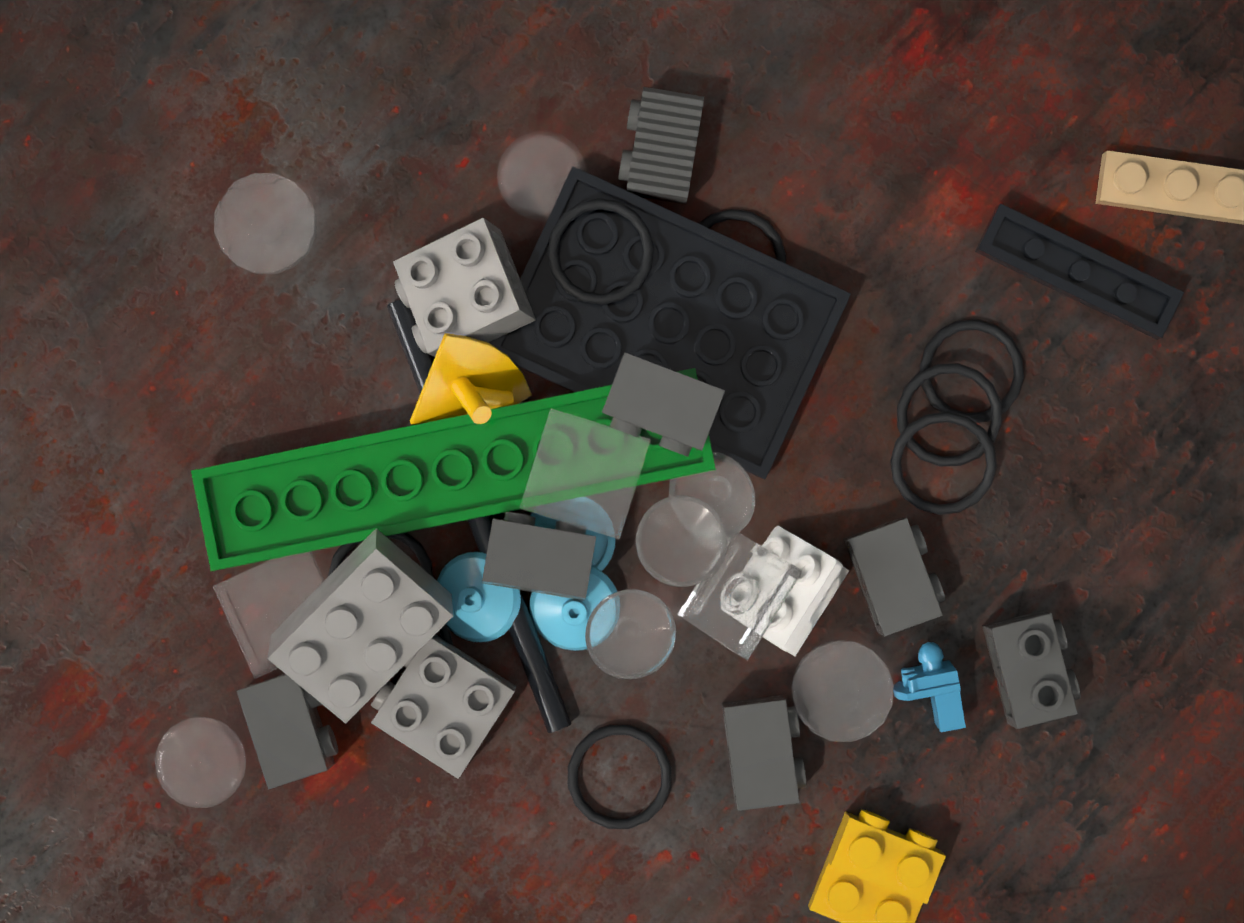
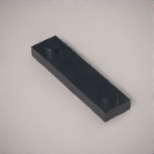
(1079, 271)

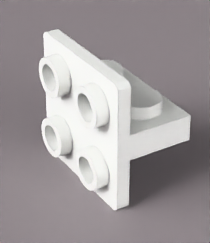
(810, 593)

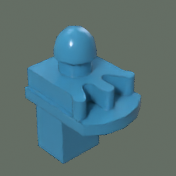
(934, 680)

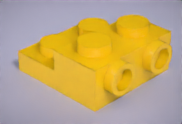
(876, 872)

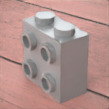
(463, 287)
(442, 705)

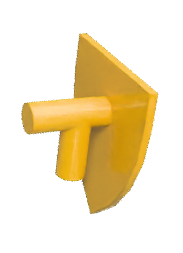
(469, 380)

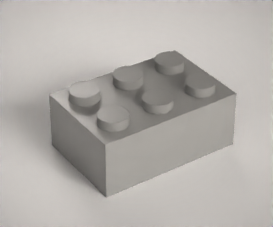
(360, 626)

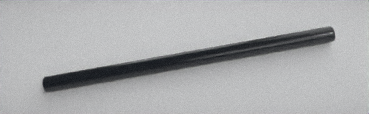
(523, 629)

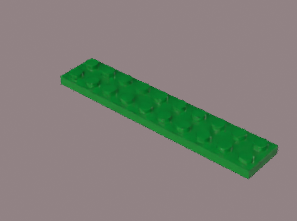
(395, 481)

